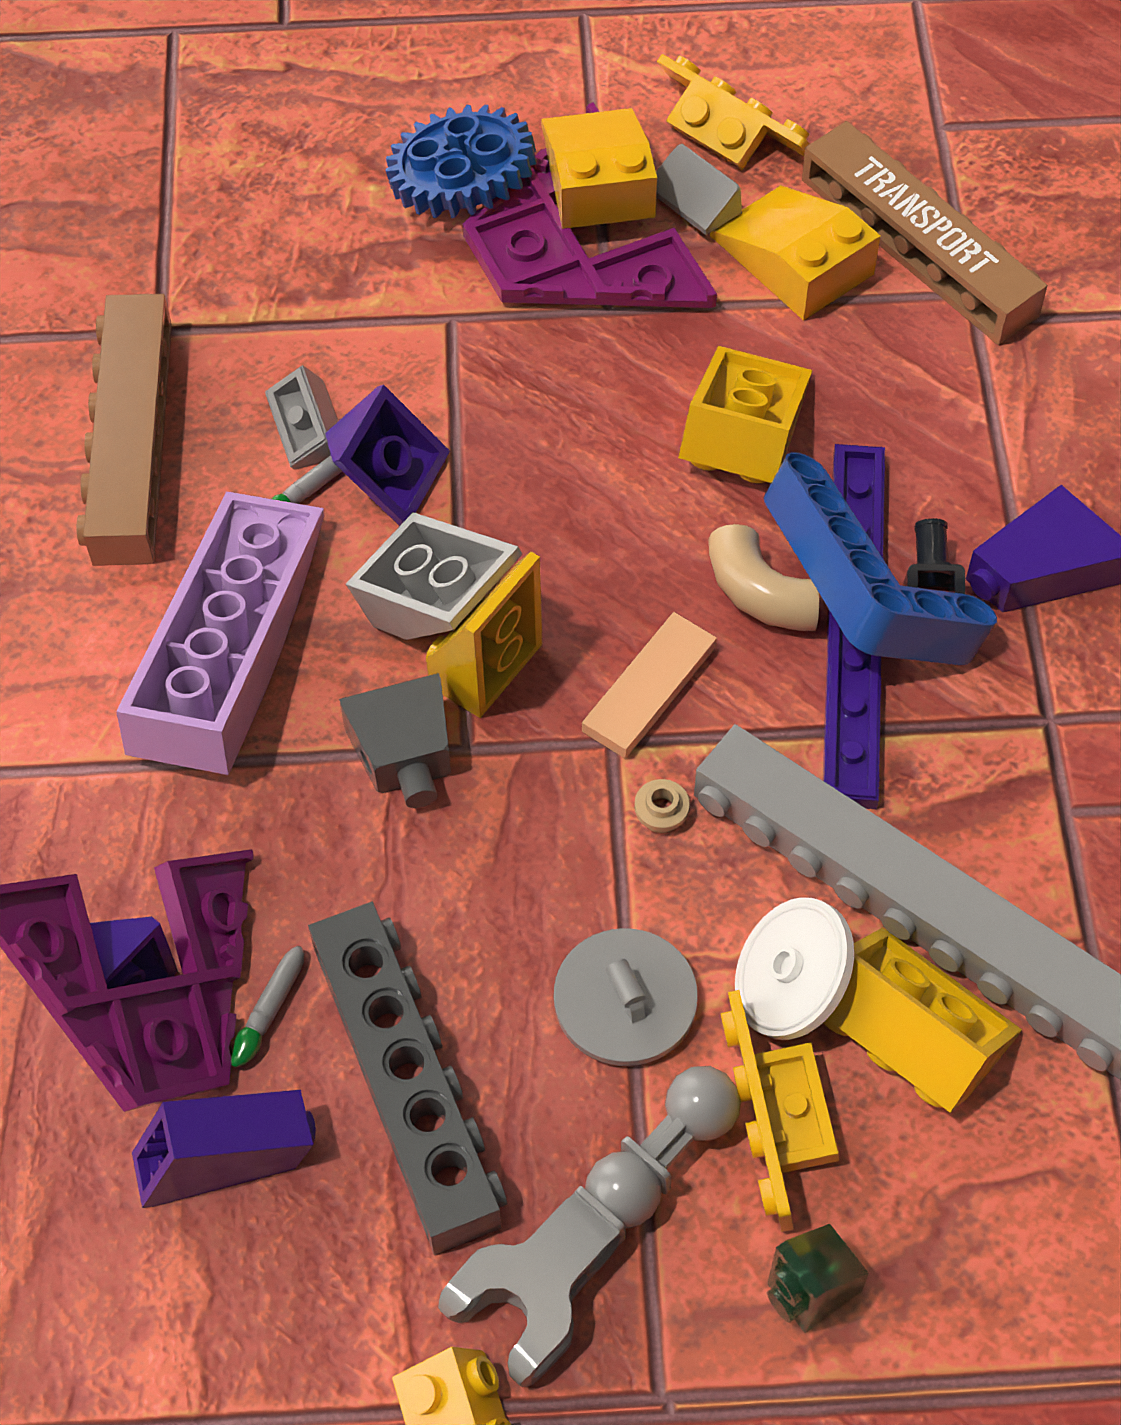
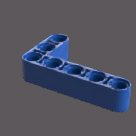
(857, 582)

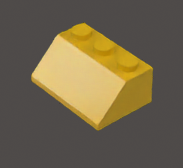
(920, 1021)

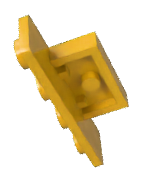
(721, 121)
(788, 1107)

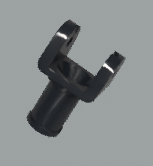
(932, 559)

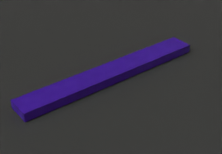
(851, 674)

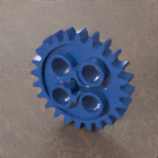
(461, 161)

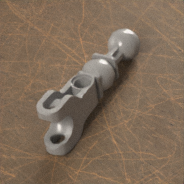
(588, 1226)

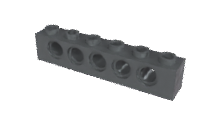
(446, 1212)

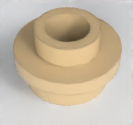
(657, 818)

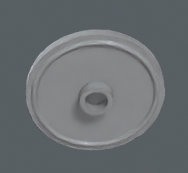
(625, 997)

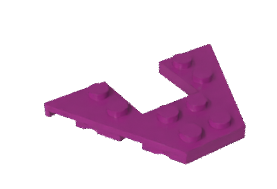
(539, 262)
(149, 1036)

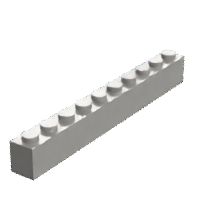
(917, 895)

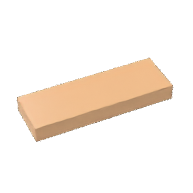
(649, 685)

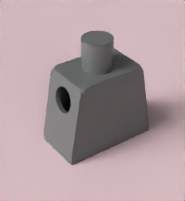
(401, 737)

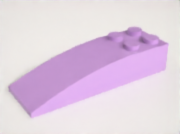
(221, 635)

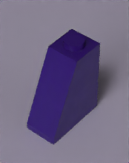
(1046, 555)
(220, 1143)

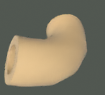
(757, 587)

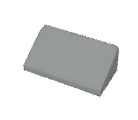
(697, 190)
(302, 416)

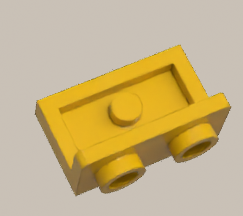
(451, 1390)

